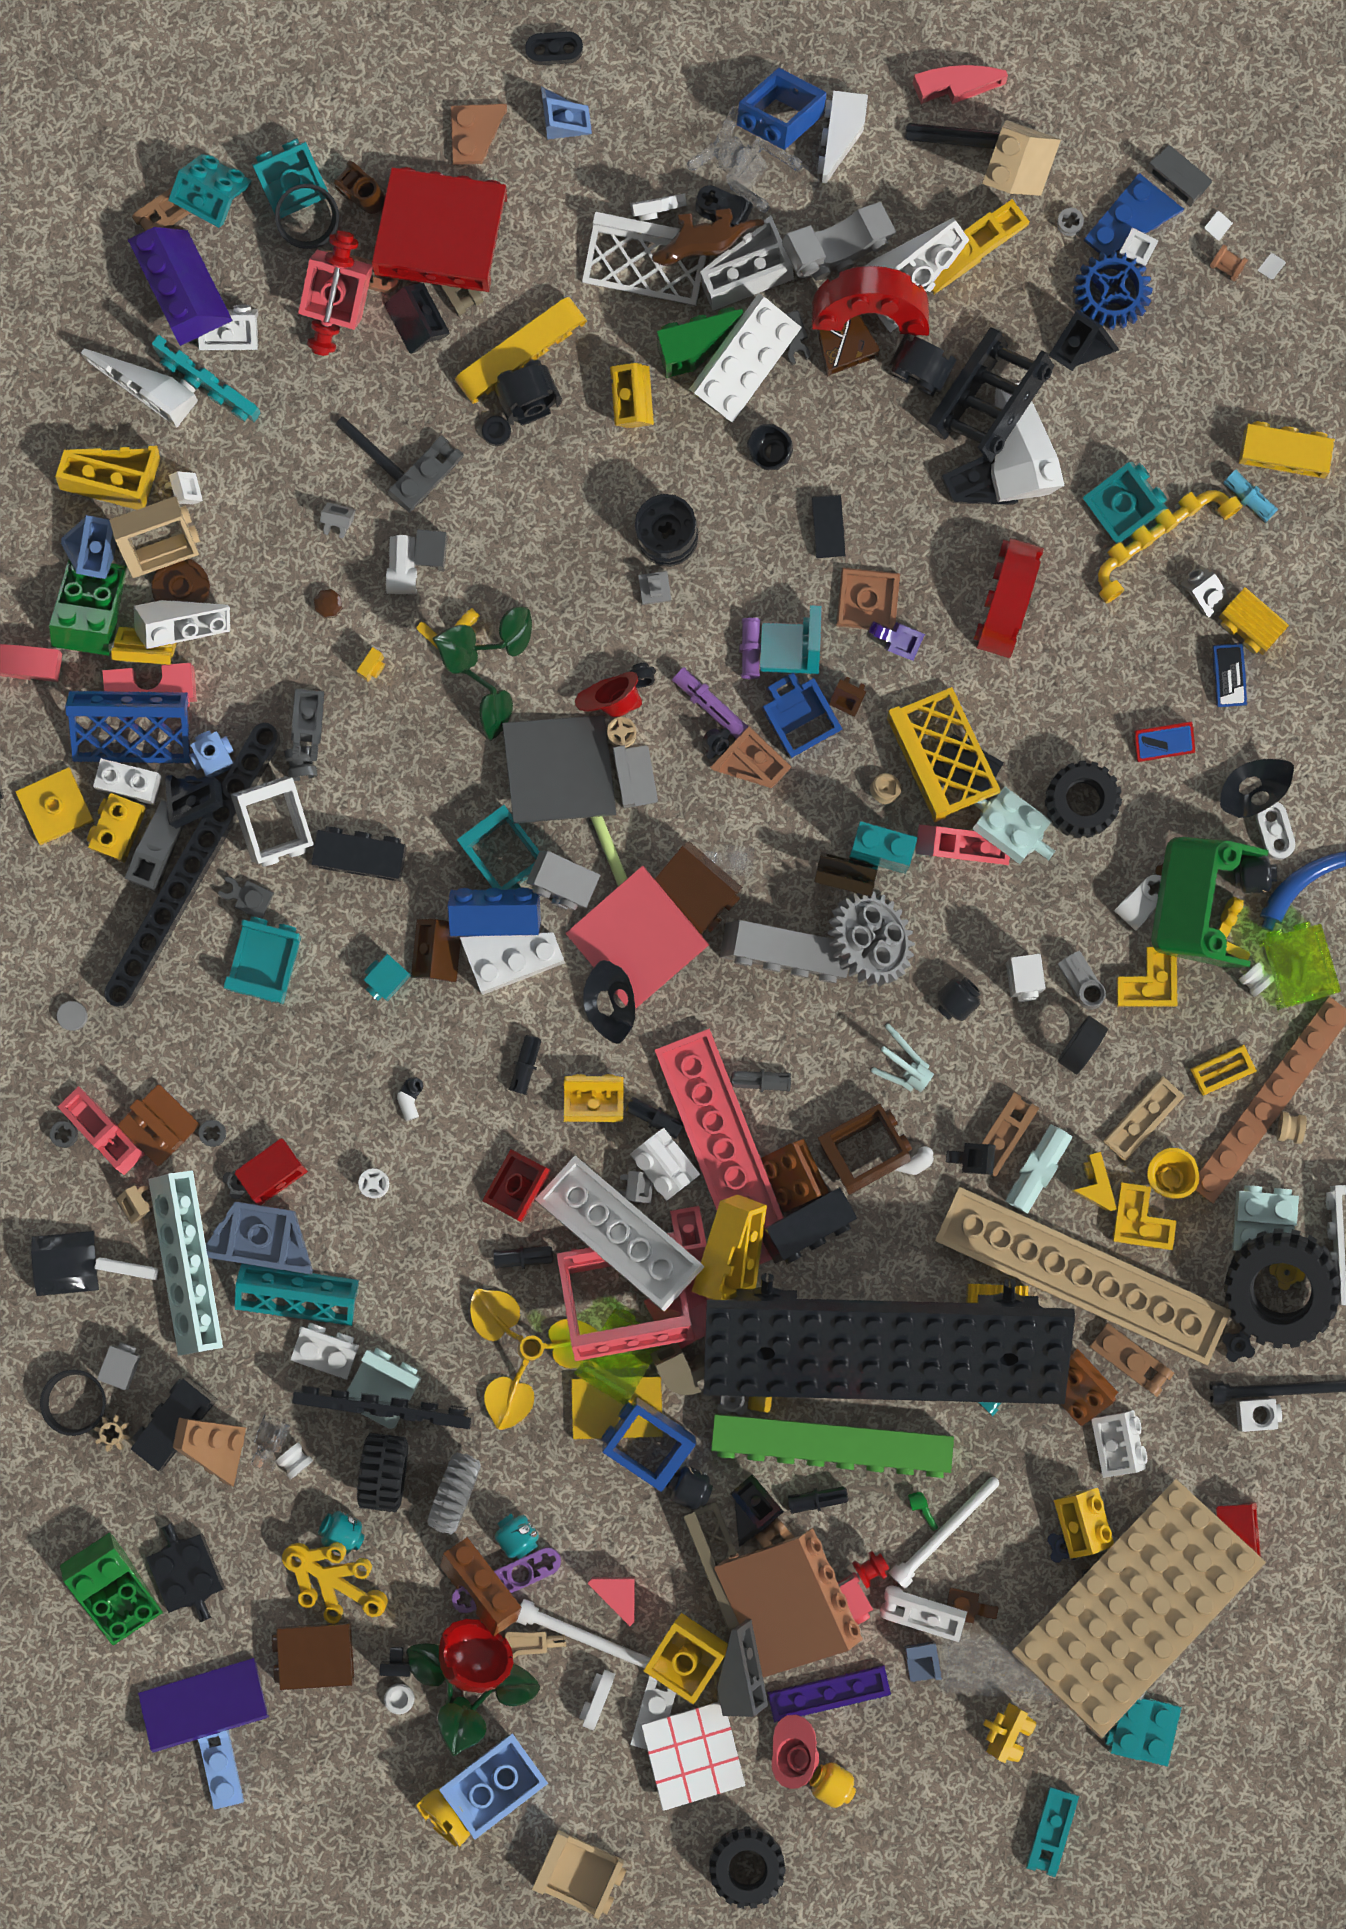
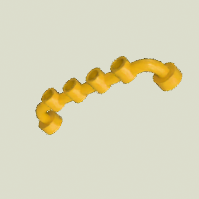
(1165, 523)

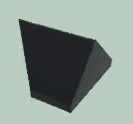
(1082, 342)
(753, 1509)

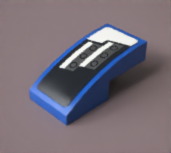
(1229, 675)

